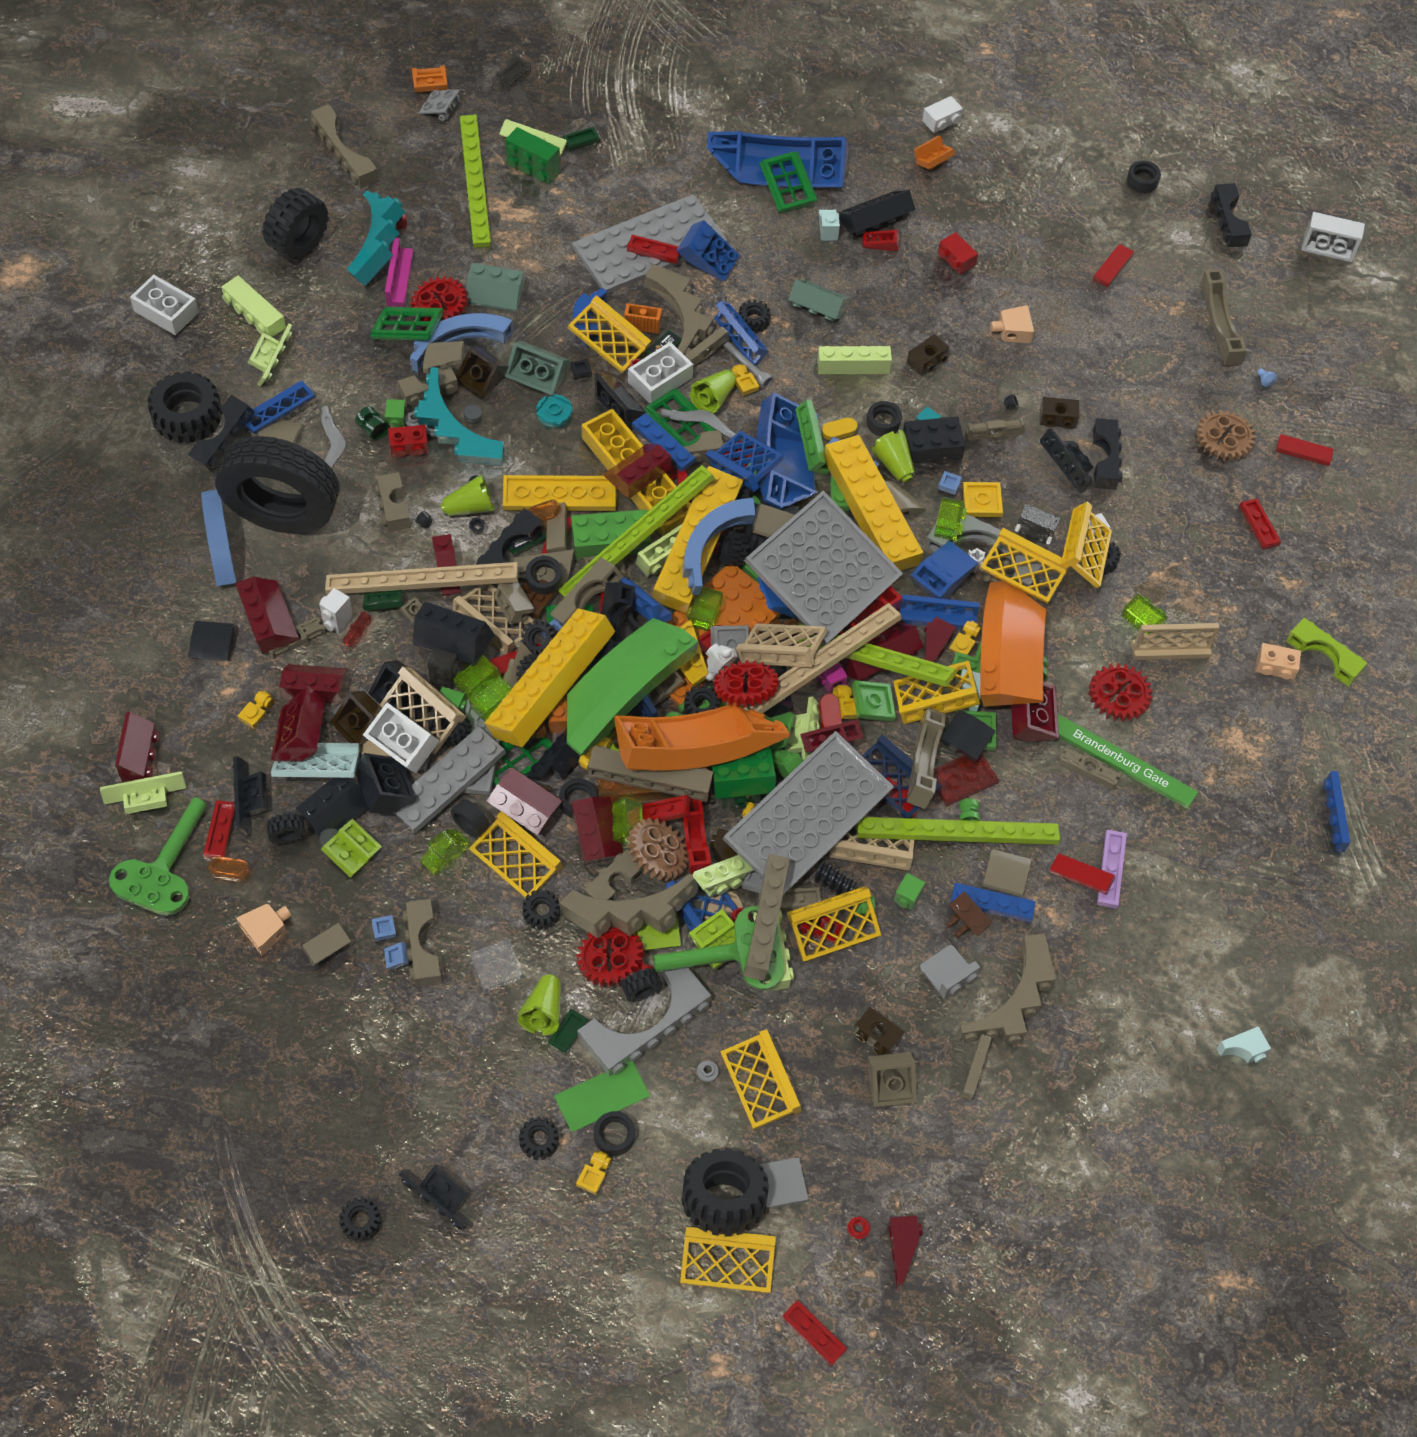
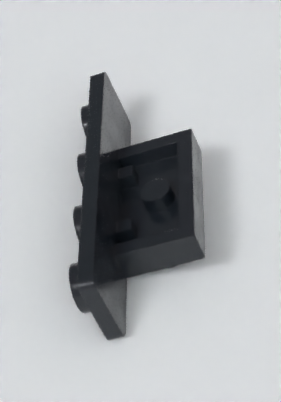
(1069, 459)
(558, 758)
(249, 794)
(442, 1192)

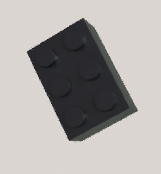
(934, 439)

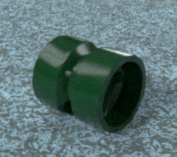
(372, 423)

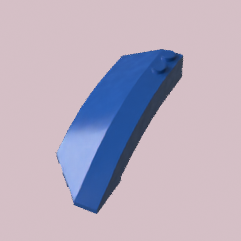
(740, 154)
(780, 430)

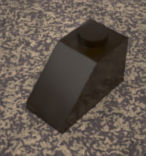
(721, 849)

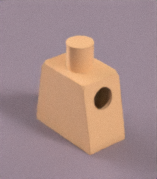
(1014, 325)
(264, 926)

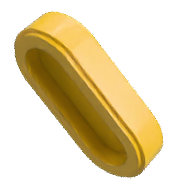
(839, 428)

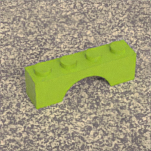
(1308, 637)

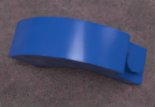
(582, 302)

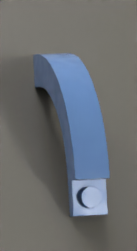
(462, 327)
(723, 517)
(218, 538)

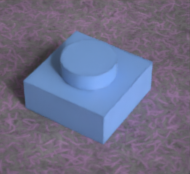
(949, 483)
(383, 928)
(396, 956)

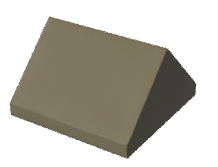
(769, 520)

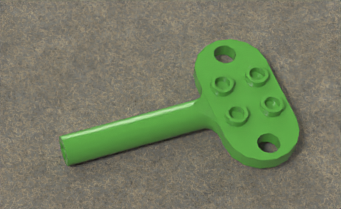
(153, 884)
(735, 951)

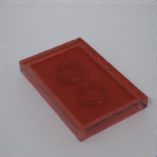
(964, 778)

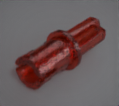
(356, 629)

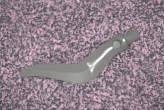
(698, 416)
(335, 437)

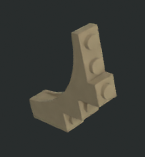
(677, 292)
(629, 915)
(1008, 1020)

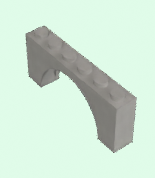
(980, 531)
(616, 1049)

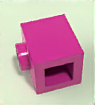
(832, 677)

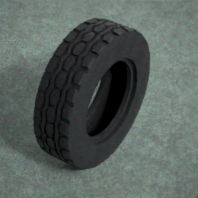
(285, 463)

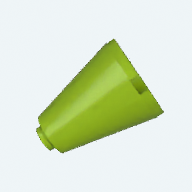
(712, 390)
(895, 455)
(469, 499)
(542, 1007)

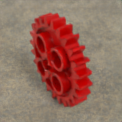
(448, 293)
(761, 683)
(1133, 703)
(591, 957)

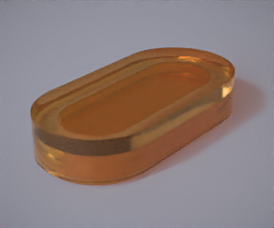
(546, 510)
(229, 869)

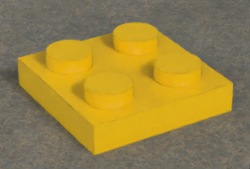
(982, 499)

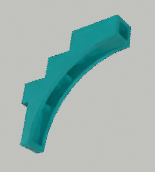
(382, 232)
(468, 445)

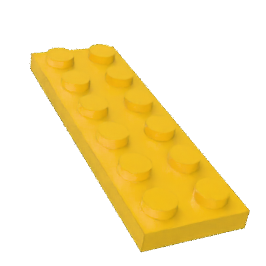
(578, 492)

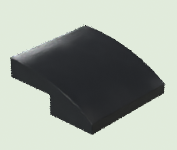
(211, 641)
(967, 735)

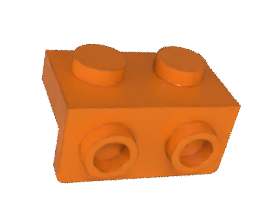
(932, 153)

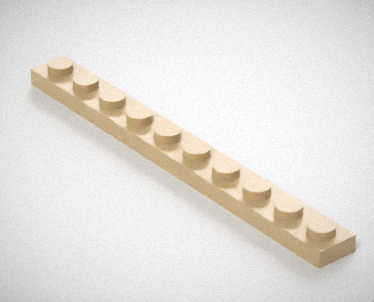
(423, 578)
(831, 654)

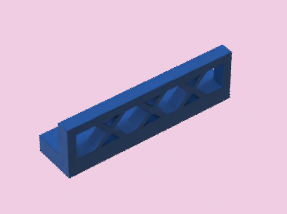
(744, 331)
(279, 406)
(647, 605)
(921, 614)

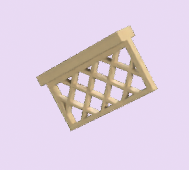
(500, 640)
(1181, 647)
(782, 653)
(429, 694)
(872, 853)

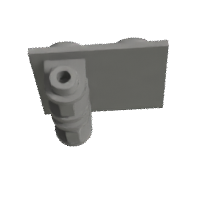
(441, 102)

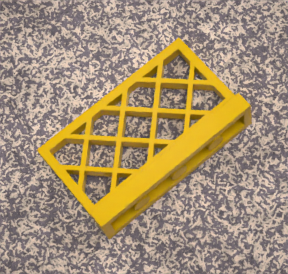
(620, 326)
(1077, 539)
(1031, 551)
(945, 703)
(531, 847)
(829, 906)
(778, 1072)
(744, 1241)

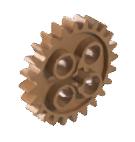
(1235, 444)
(657, 849)

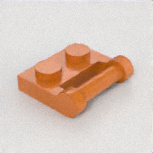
(429, 79)

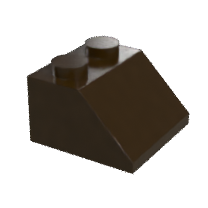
(481, 371)
(355, 716)

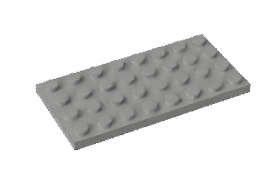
(607, 254)
(810, 810)

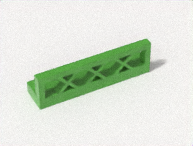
(811, 438)

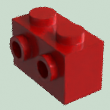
(957, 253)
(408, 441)

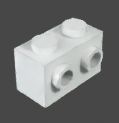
(942, 114)
(336, 611)

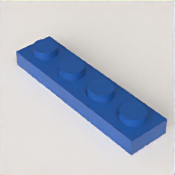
(657, 435)
(1337, 811)
(997, 903)

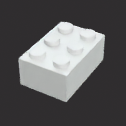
(1332, 236)
(164, 304)
(660, 372)
(401, 738)

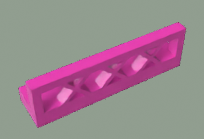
(398, 275)

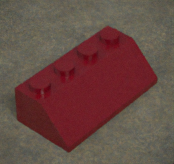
(267, 613)
(898, 637)
(299, 727)

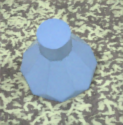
(1267, 378)

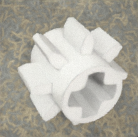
(977, 555)

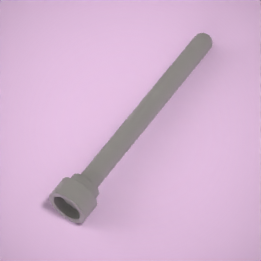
(764, 379)

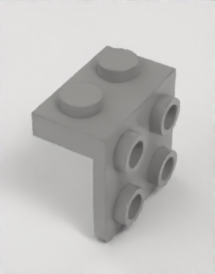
(949, 971)

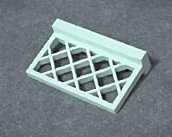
(328, 754)

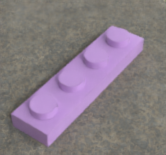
(1113, 863)

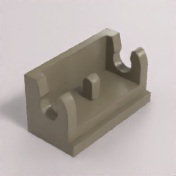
(513, 602)
(325, 944)

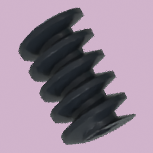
(834, 879)

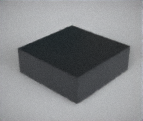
(580, 369)

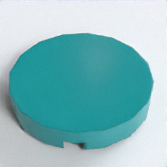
(554, 410)

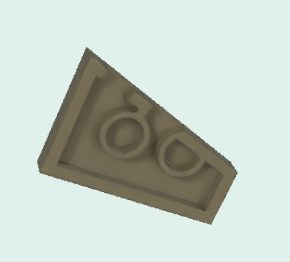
(564, 558)

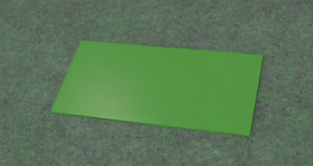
(601, 1095)

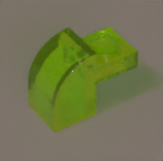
(443, 847)

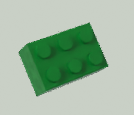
(532, 155)
(745, 775)

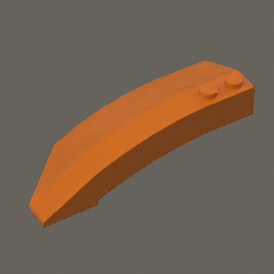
(1011, 647)
(694, 738)

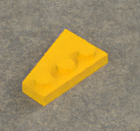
(695, 669)

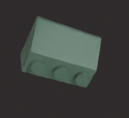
(494, 287)
(818, 299)
(536, 367)

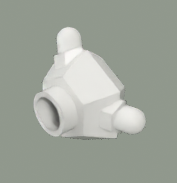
(718, 658)

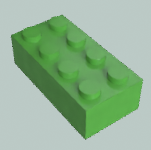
(597, 531)

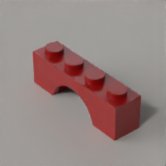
(888, 596)
(695, 839)

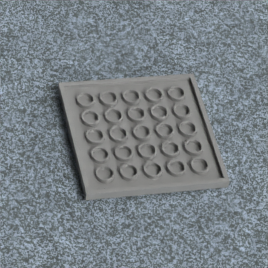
(823, 566)

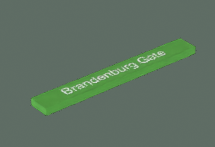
(1126, 763)

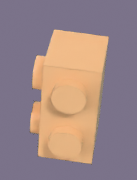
(1278, 661)

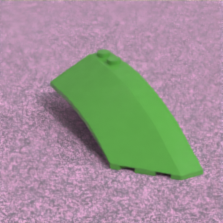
(624, 680)

